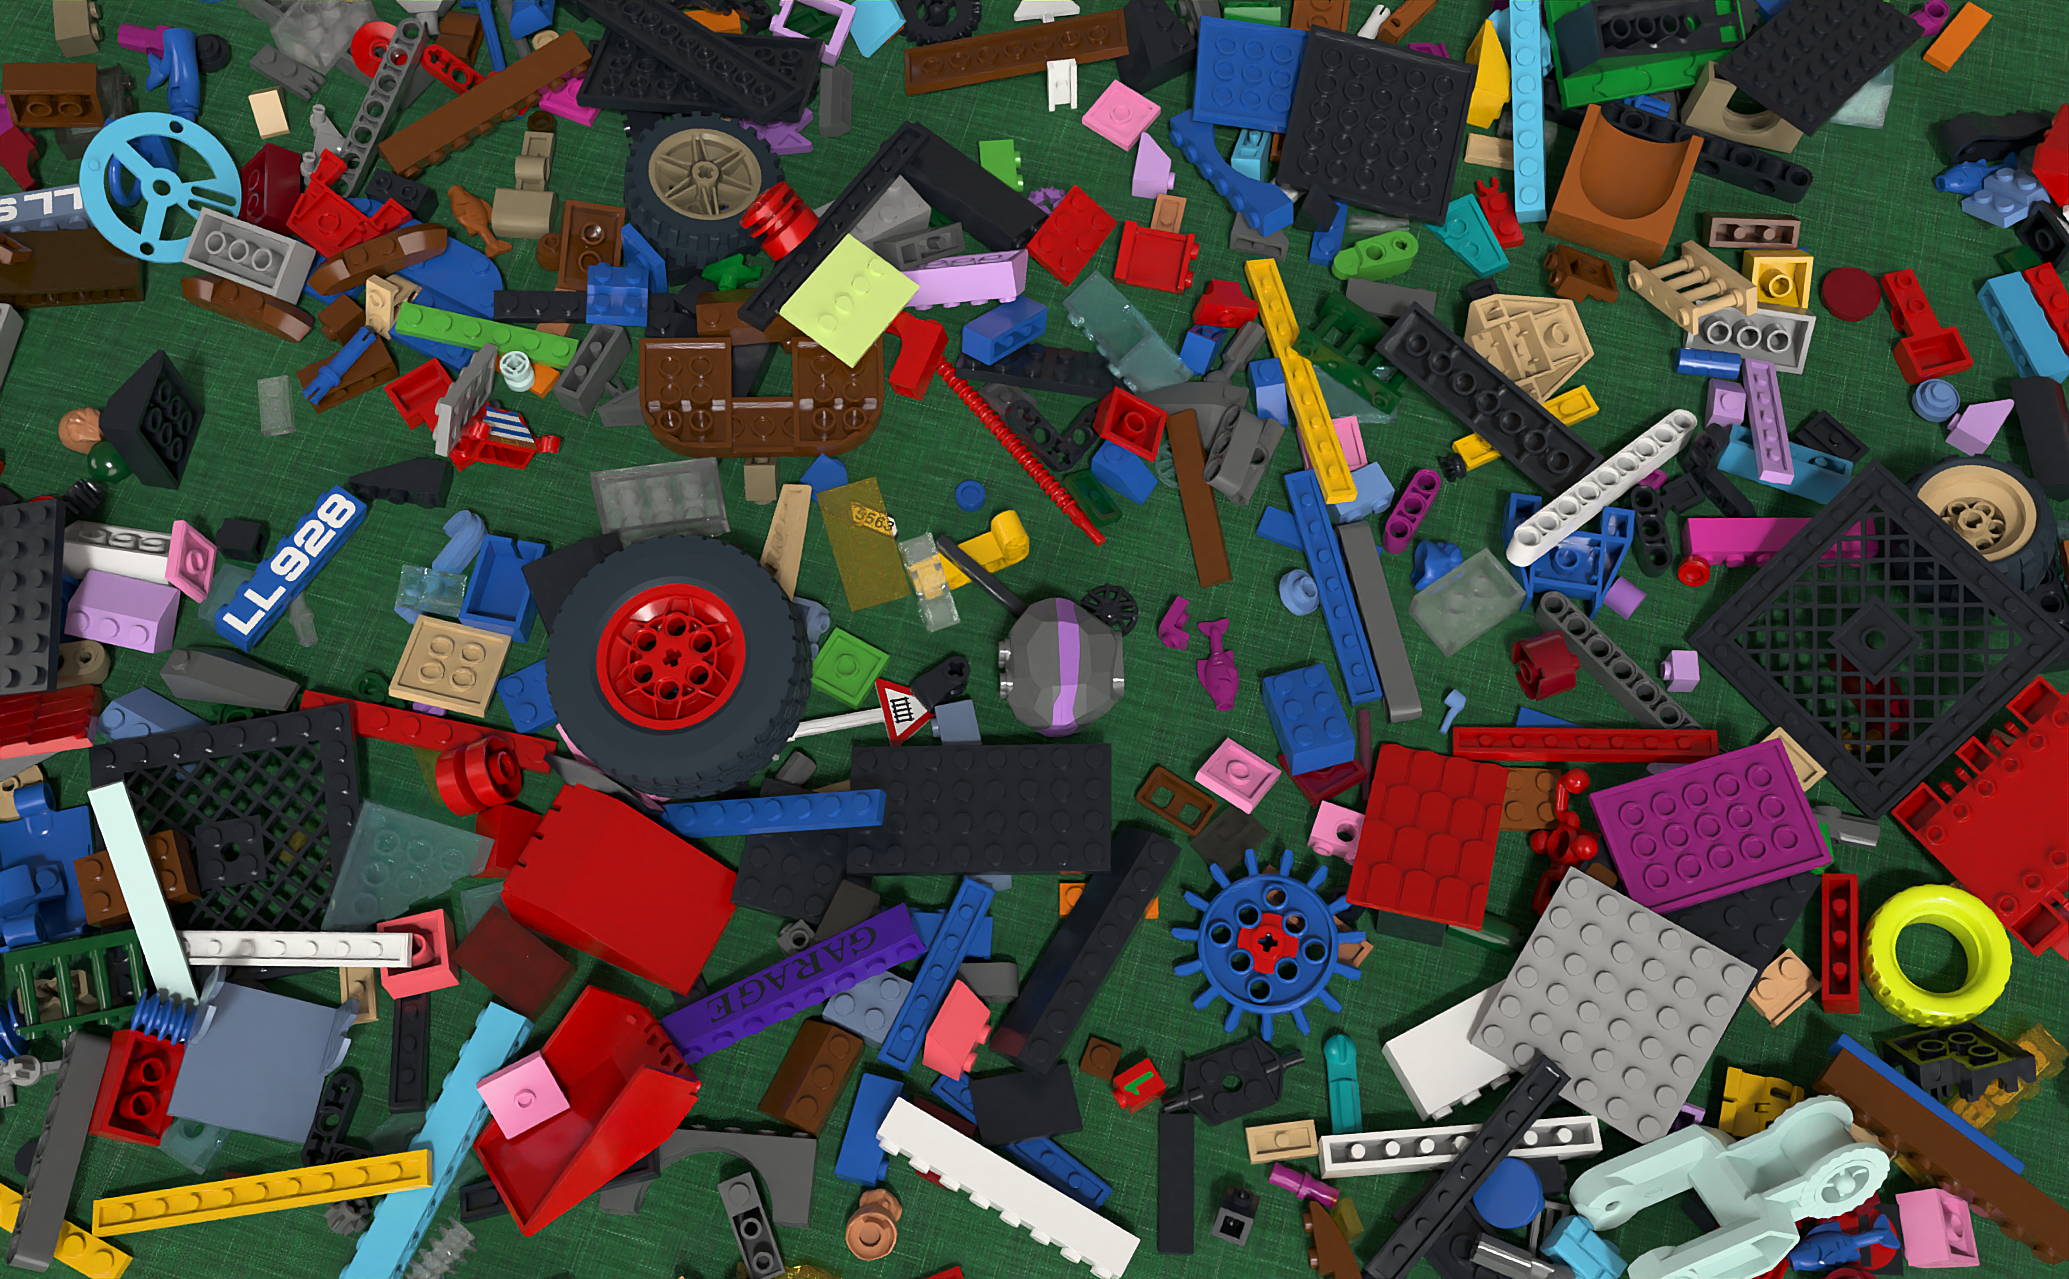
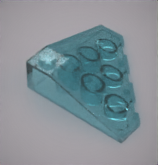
(395, 862)

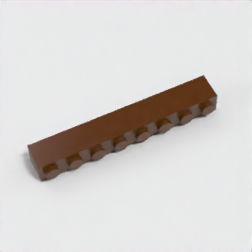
(485, 106)
(1949, 1157)

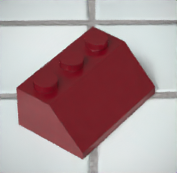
(270, 188)

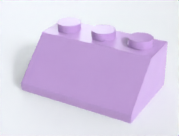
(123, 612)

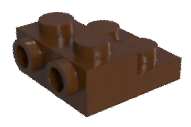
(1579, 274)

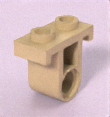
(385, 301)

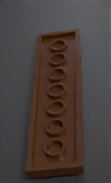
(1015, 51)

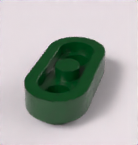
(381, 696)

